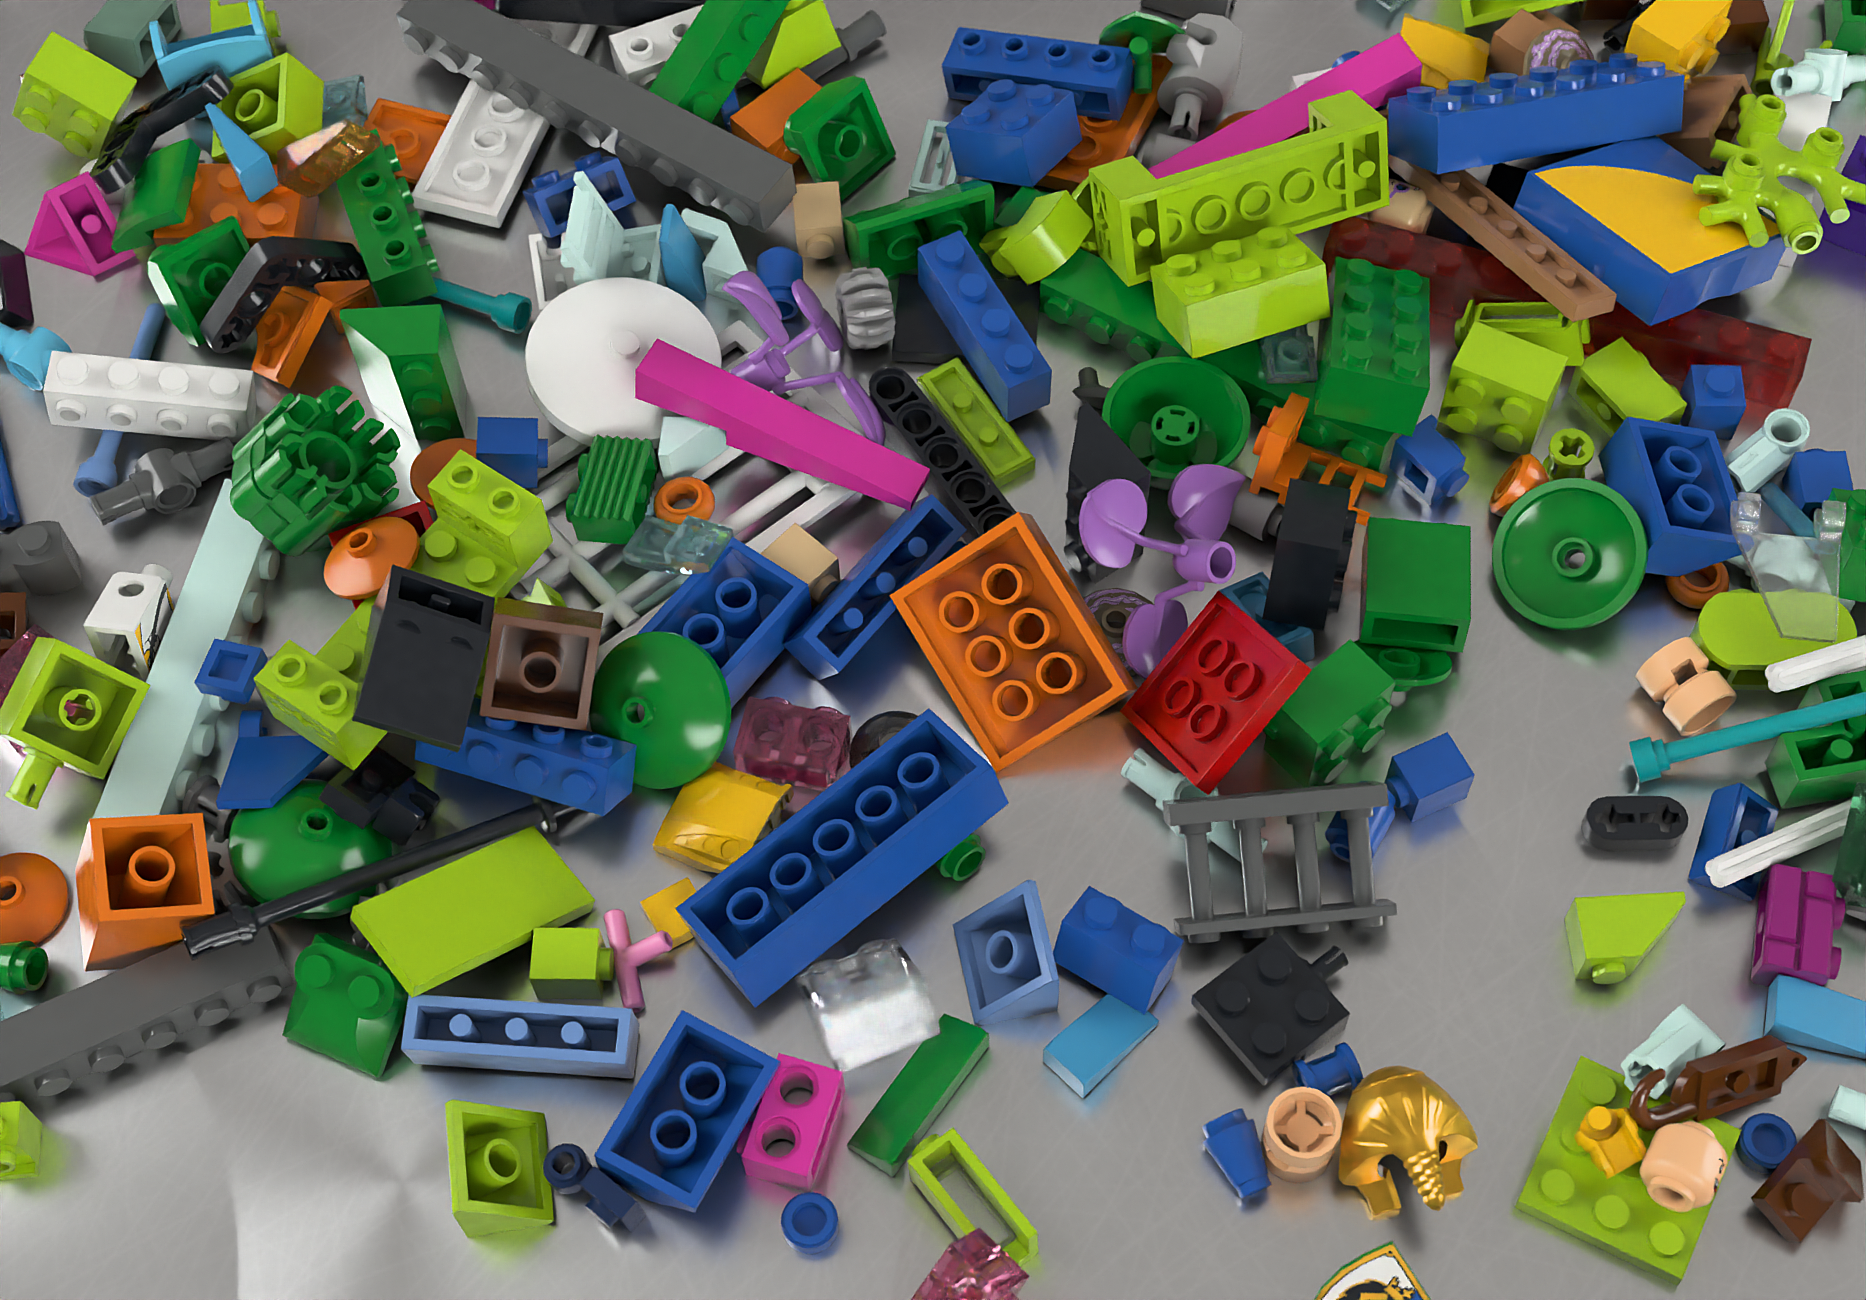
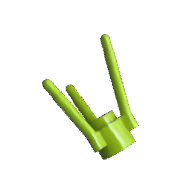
(1769, 56)

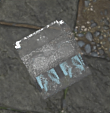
(868, 1004)

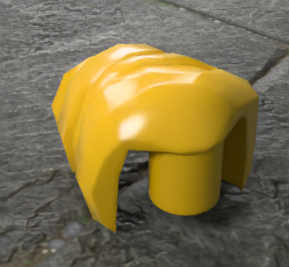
(1610, 1139)

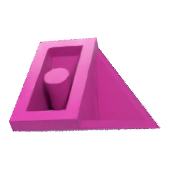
(75, 228)

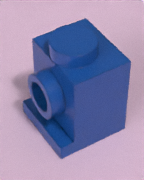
(1429, 462)

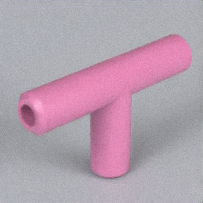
(630, 956)

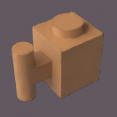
(1514, 38)

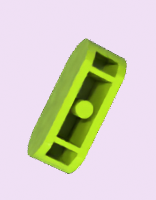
(1744, 641)

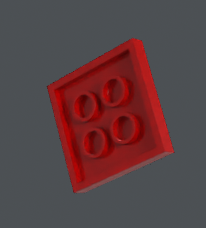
(1214, 692)

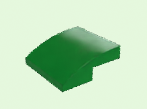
(157, 195)

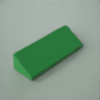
(919, 1094)

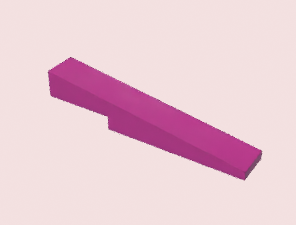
(1373, 75)
(775, 427)

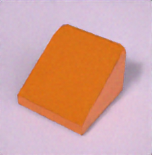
(345, 296)

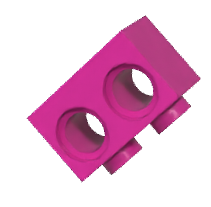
(804, 1124)

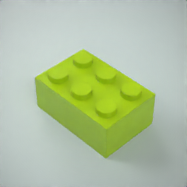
(1240, 291)

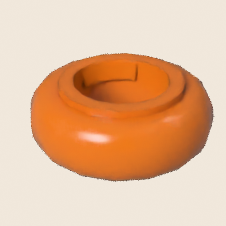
(680, 489)
(1695, 596)

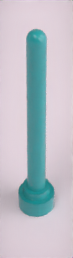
(509, 311)
(1655, 756)

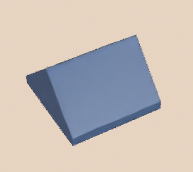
(1008, 958)

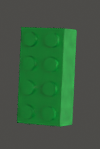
(1374, 347)

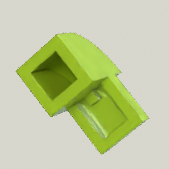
(1041, 239)

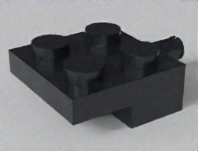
(1274, 1006)

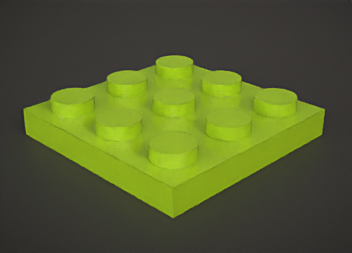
(1614, 1211)

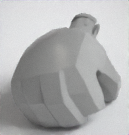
(1202, 72)

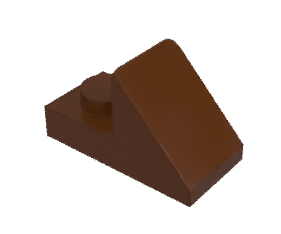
(1810, 1181)

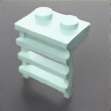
(602, 247)

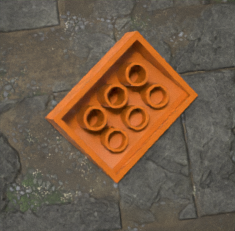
(1013, 641)

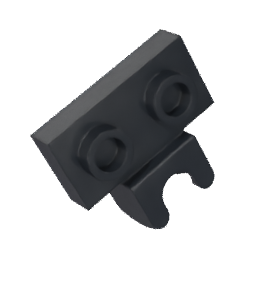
(381, 791)

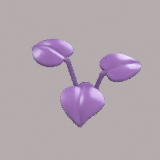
(769, 368)
(1111, 526)

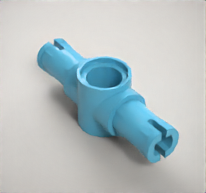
(29, 353)

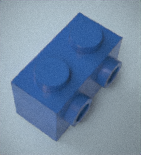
(553, 193)
(1117, 949)

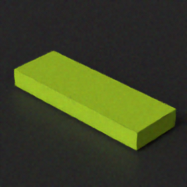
(976, 422)

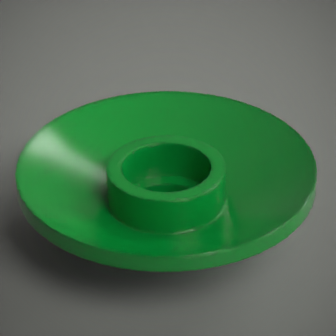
(1409, 665)

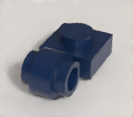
(607, 1200)

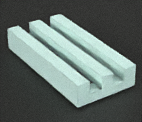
(916, 185)

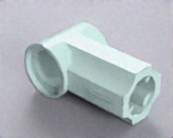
(1764, 455)
(1672, 1044)

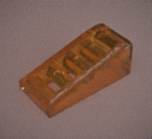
(322, 158)

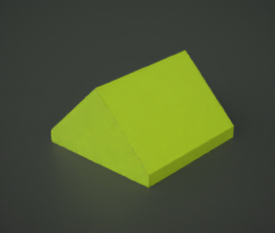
(497, 1168)

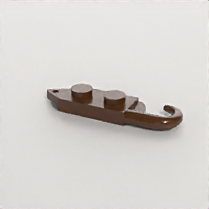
(1717, 1083)

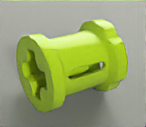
(1563, 451)

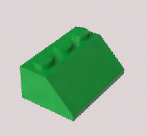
(892, 233)
(409, 368)

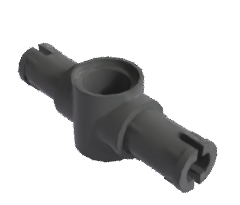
(163, 481)

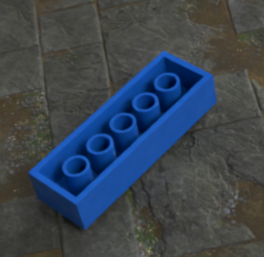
(1534, 113)
(842, 856)

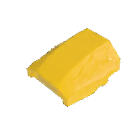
(1445, 52)
(720, 818)

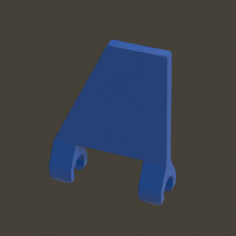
(265, 765)

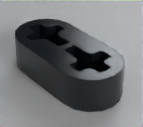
(1634, 823)

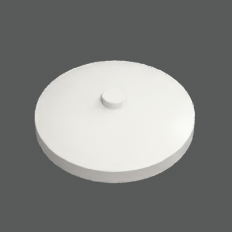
(591, 343)

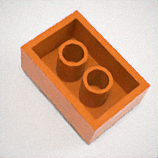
(219, 195)

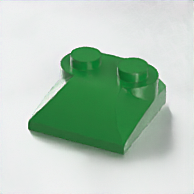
(840, 135)
(195, 272)
(346, 1004)

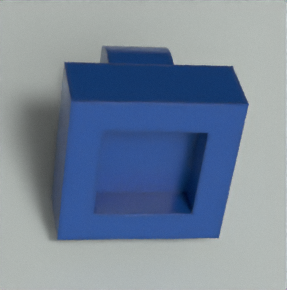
(230, 671)

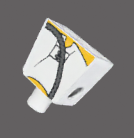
(131, 619)

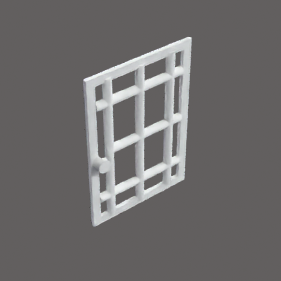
(619, 605)

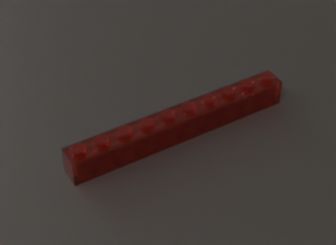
(1768, 357)

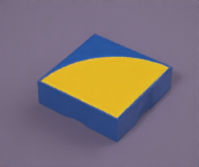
(1638, 228)

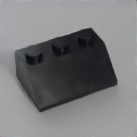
(1095, 458)

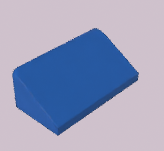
(1732, 820)

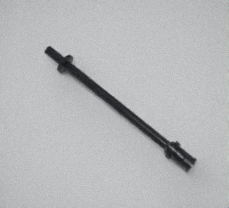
(244, 922)

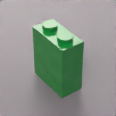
(1415, 584)

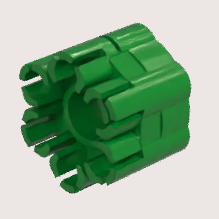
(311, 472)

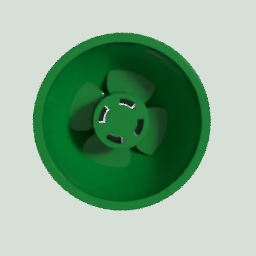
(1178, 416)

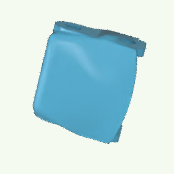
(230, 49)

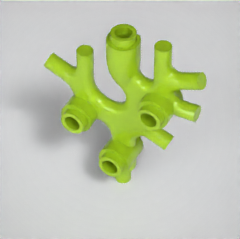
(1753, 181)

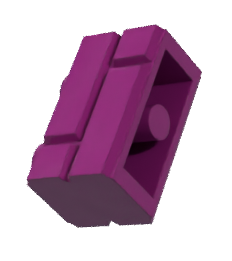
(1797, 926)

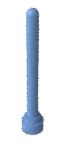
(99, 470)

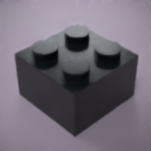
(1310, 555)

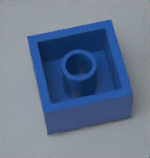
(1014, 133)

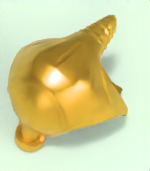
(1415, 1120)

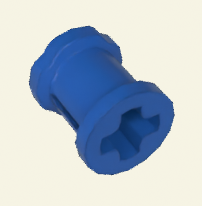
(1330, 1072)

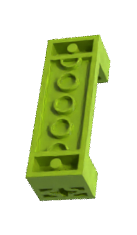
(1292, 183)
(481, 541)

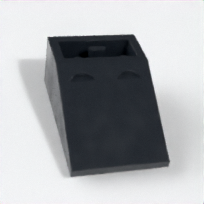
(423, 658)

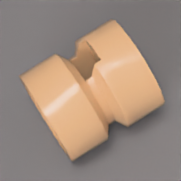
(1682, 681)
(1304, 1122)

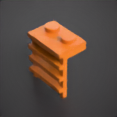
(1286, 459)

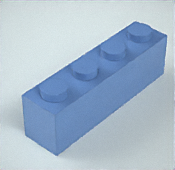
(521, 1036)

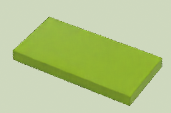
(471, 910)

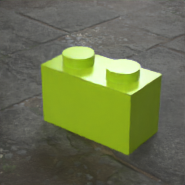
(1623, 384)

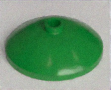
(1550, 527)
(682, 703)
(280, 854)

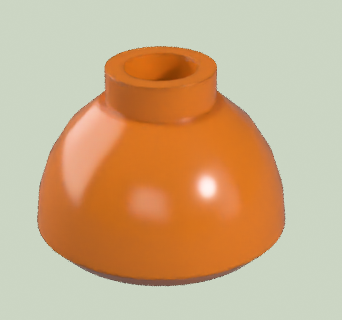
(1517, 480)

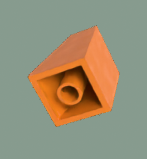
(140, 886)

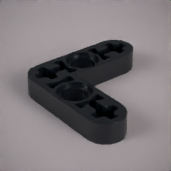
(140, 129)
(264, 275)

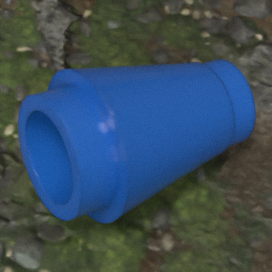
(1237, 1151)

